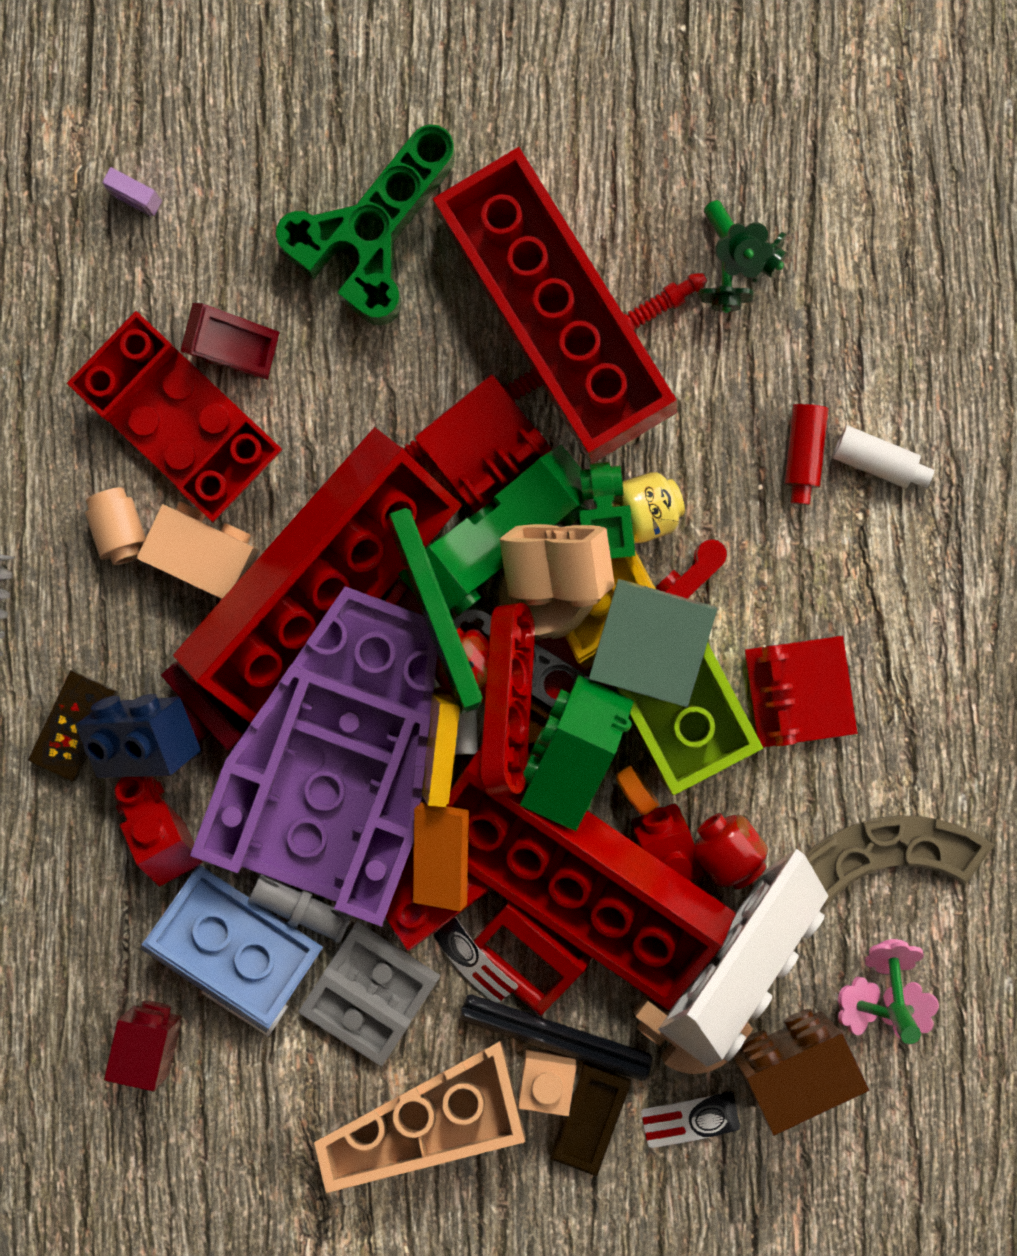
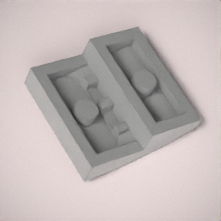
(369, 994)

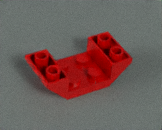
(174, 416)

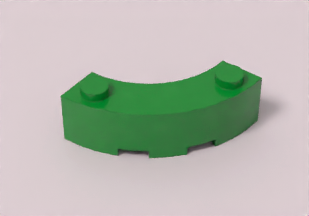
(472, 551)

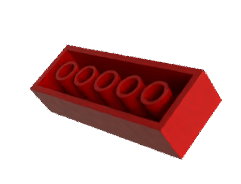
(555, 305)
(328, 545)
(593, 889)

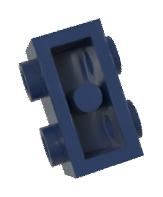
(137, 736)

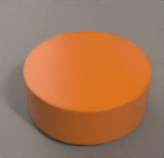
(637, 790)

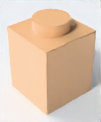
(546, 1082)

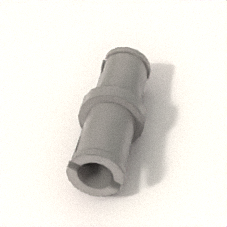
(299, 908)

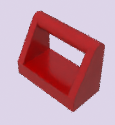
(545, 942)

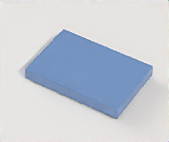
(231, 948)

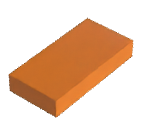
(440, 856)

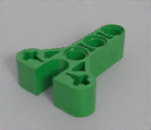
(338, 228)

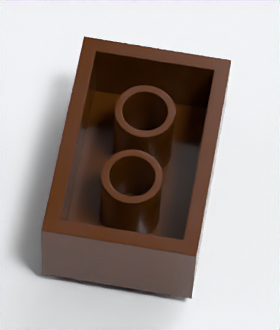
(799, 1070)

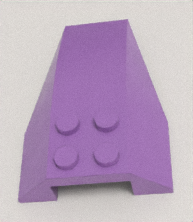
(333, 762)

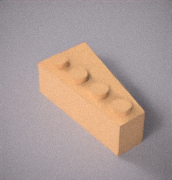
(437, 1122)

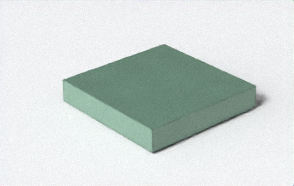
(652, 642)

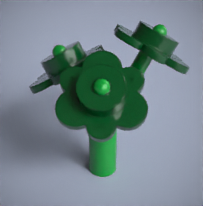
(741, 251)

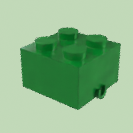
(575, 751)

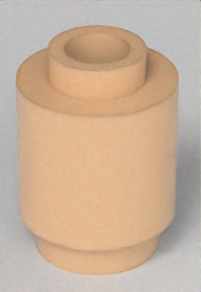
(115, 525)

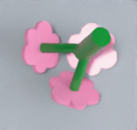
(906, 1007)

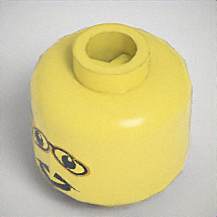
(653, 505)

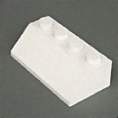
(756, 951)

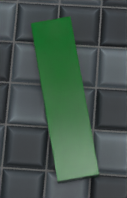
(435, 610)

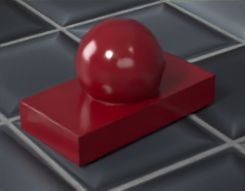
(229, 341)
(204, 710)

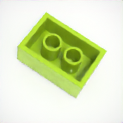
(694, 739)

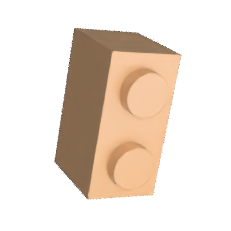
(196, 552)

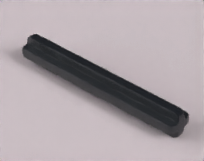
(556, 1037)

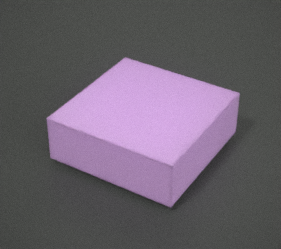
(131, 192)

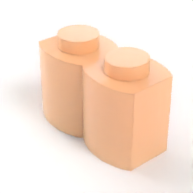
(557, 563)

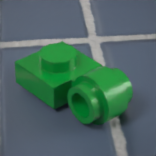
(602, 485)

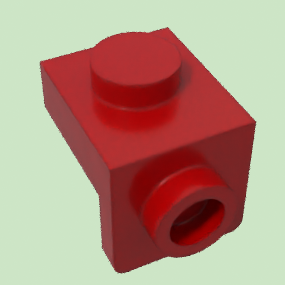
(668, 838)

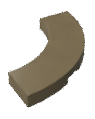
(896, 842)

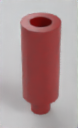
(805, 451)

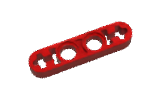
(508, 699)

